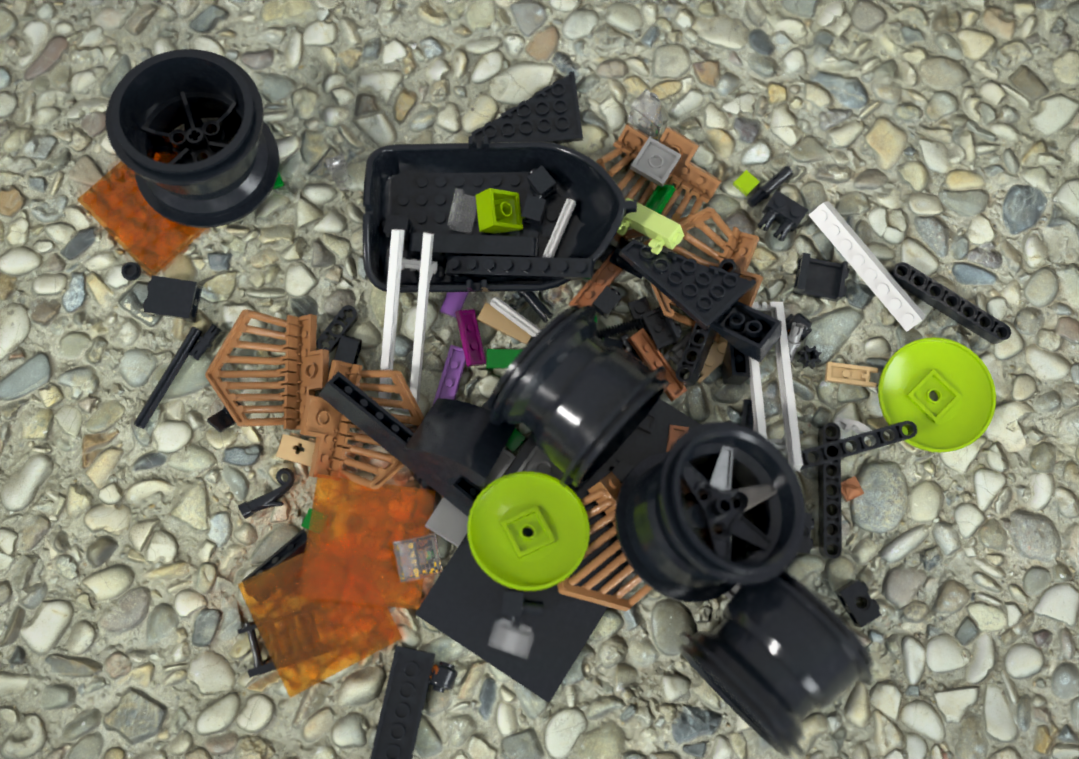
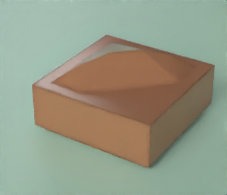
(851, 489)

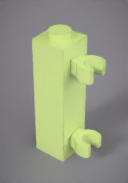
(653, 225)

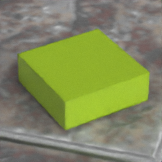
(746, 183)

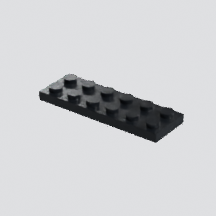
(403, 704)

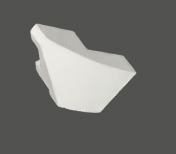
(847, 424)

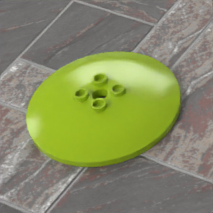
(963, 391)
(535, 503)

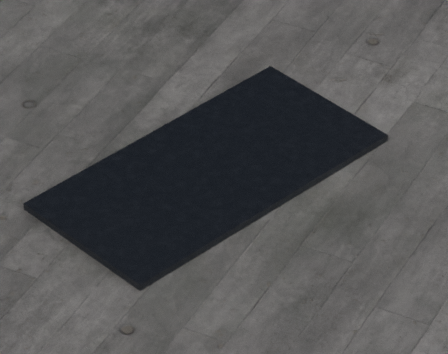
(469, 601)

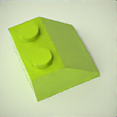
(498, 211)

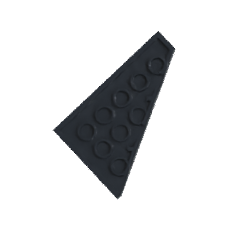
(546, 117)
(695, 288)

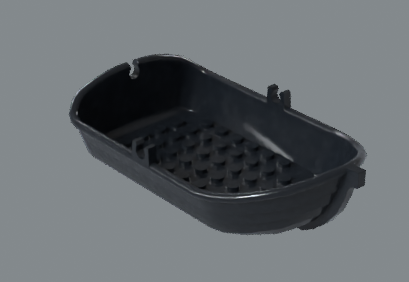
(421, 186)

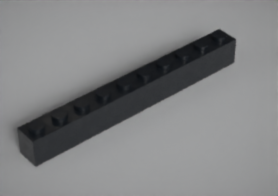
(392, 437)

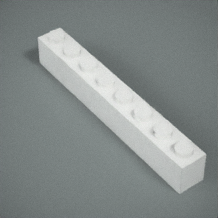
(867, 266)

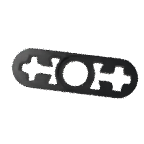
(350, 322)

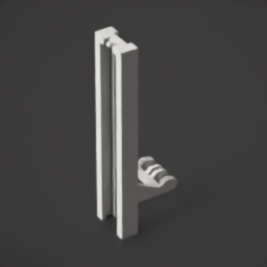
(427, 269)
(790, 442)

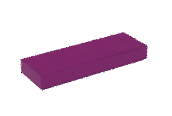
(470, 337)

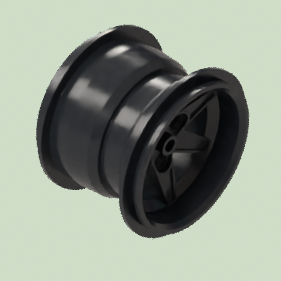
(208, 178)
(576, 394)
(743, 495)
(778, 658)

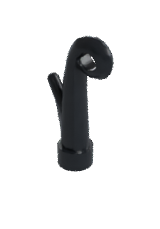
(268, 500)

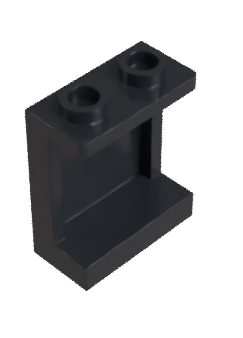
(820, 278)
(172, 298)

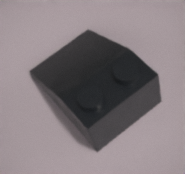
(749, 330)

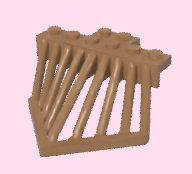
(685, 174)
(738, 248)
(303, 371)
(333, 428)
(605, 494)

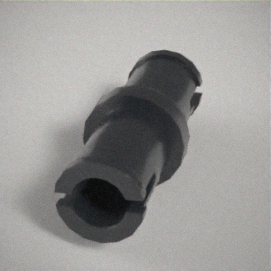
(205, 342)

